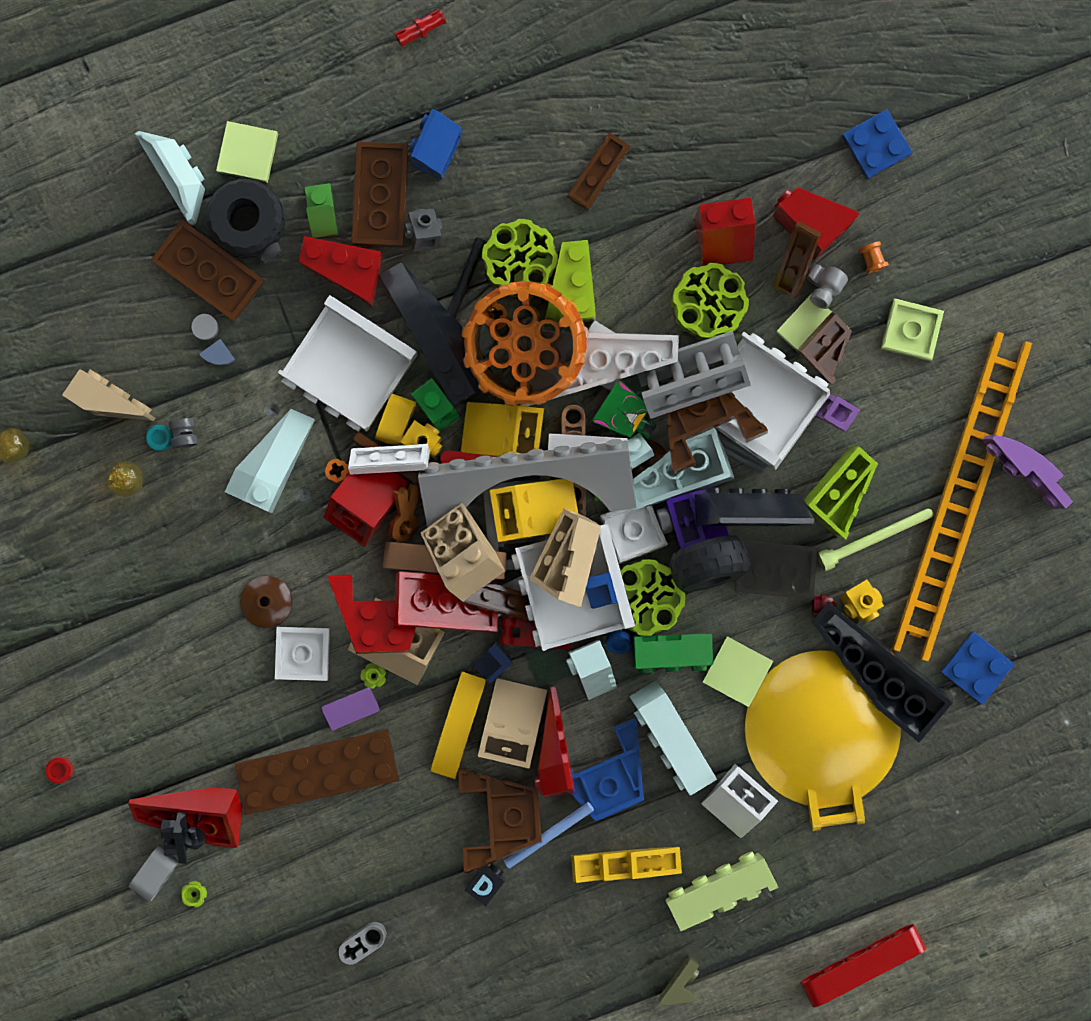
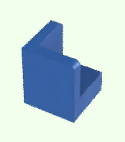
(600, 590)

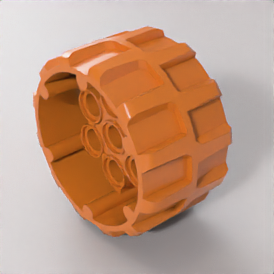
(480, 366)

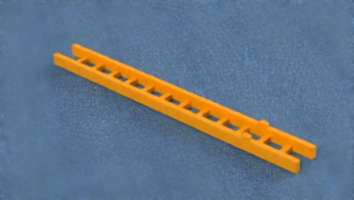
(944, 504)

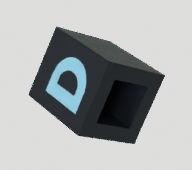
(486, 883)

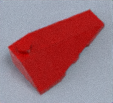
(554, 765)
(210, 809)

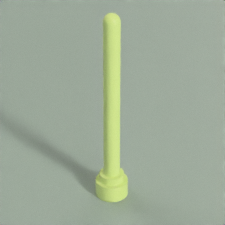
(828, 558)

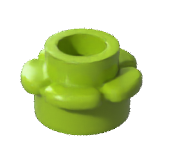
(371, 682)
(187, 897)

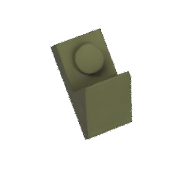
(676, 991)

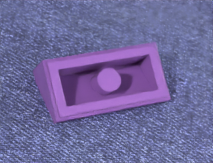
(350, 708)

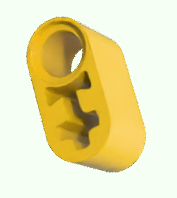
(395, 420)

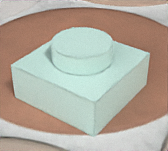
(639, 450)

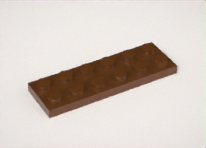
(316, 771)

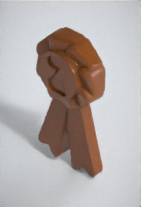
(405, 522)

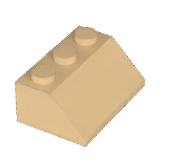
(409, 664)

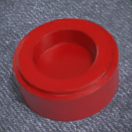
(59, 770)

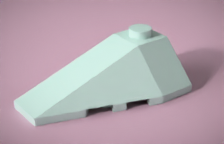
(268, 466)
(660, 483)

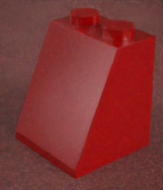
(816, 212)
(726, 231)
(363, 503)

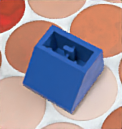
(435, 144)

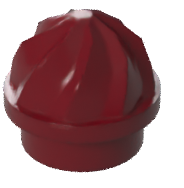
(819, 602)

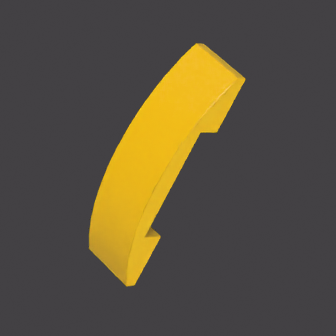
(458, 725)

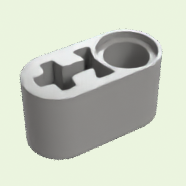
(153, 874)
(361, 952)

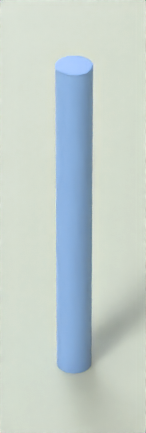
(551, 833)

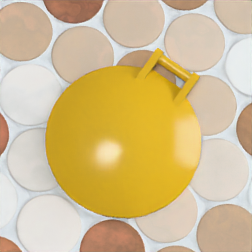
(819, 736)

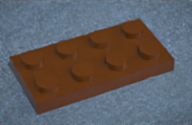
(380, 194)
(208, 270)

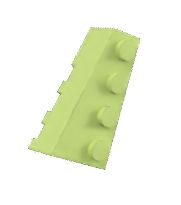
(720, 890)

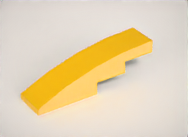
(626, 864)

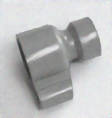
(830, 283)

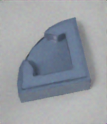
(218, 354)

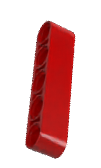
(863, 965)

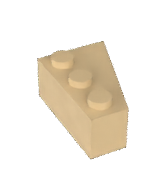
(567, 558)

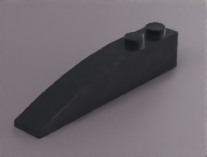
(434, 332)
(885, 676)

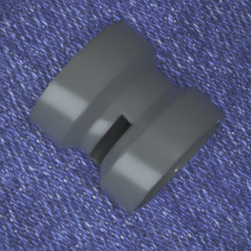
(183, 433)

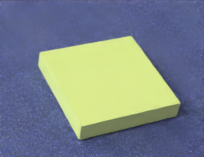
(247, 152)
(802, 323)
(912, 329)
(737, 671)

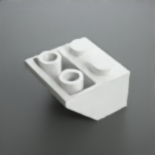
(739, 801)

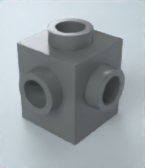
(423, 229)

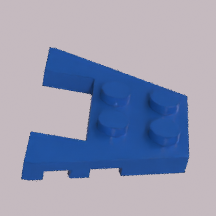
(615, 782)

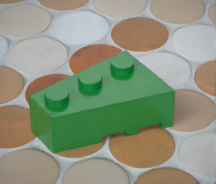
(672, 652)

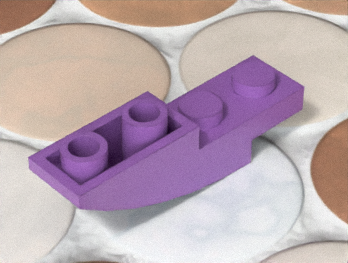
(1023, 461)

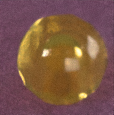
(13, 446)
(125, 479)

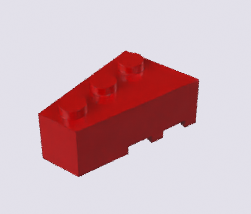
(344, 265)

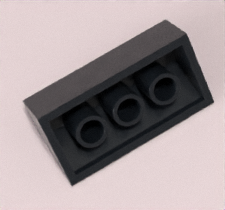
(751, 508)

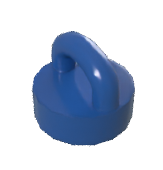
(619, 641)

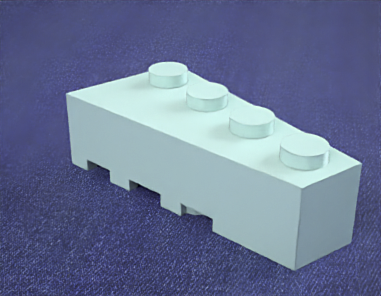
(592, 668)
(673, 738)

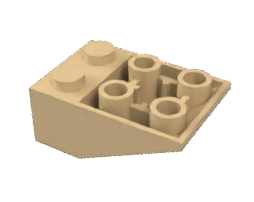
(93, 395)
(461, 553)
(512, 723)

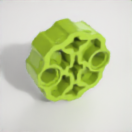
(518, 230)
(718, 276)
(672, 604)

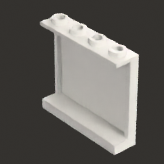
(348, 365)
(778, 397)
(565, 623)

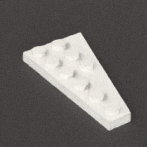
(607, 358)

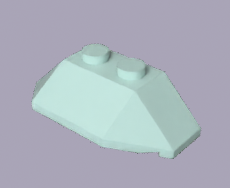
(176, 172)

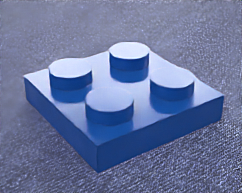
(877, 144)
(977, 668)

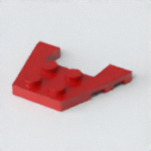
(370, 622)

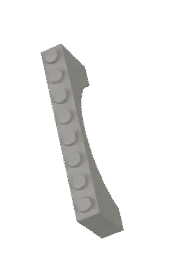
(597, 467)

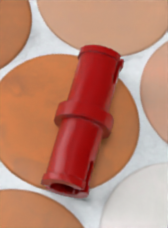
(420, 28)

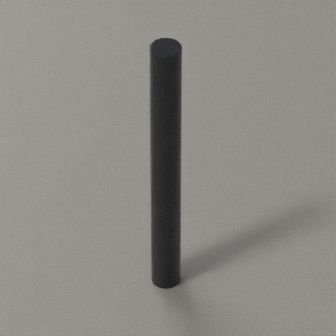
(466, 277)

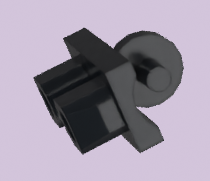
(180, 838)

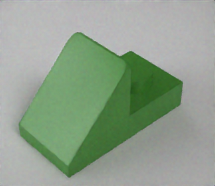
(321, 211)

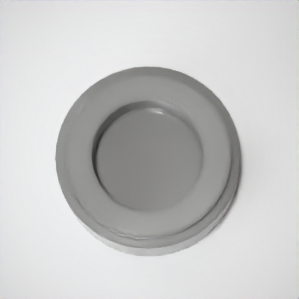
(205, 327)
(664, 520)

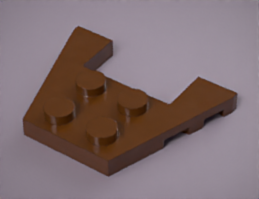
(703, 417)
(511, 814)

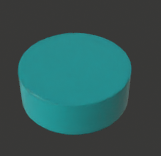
(159, 437)

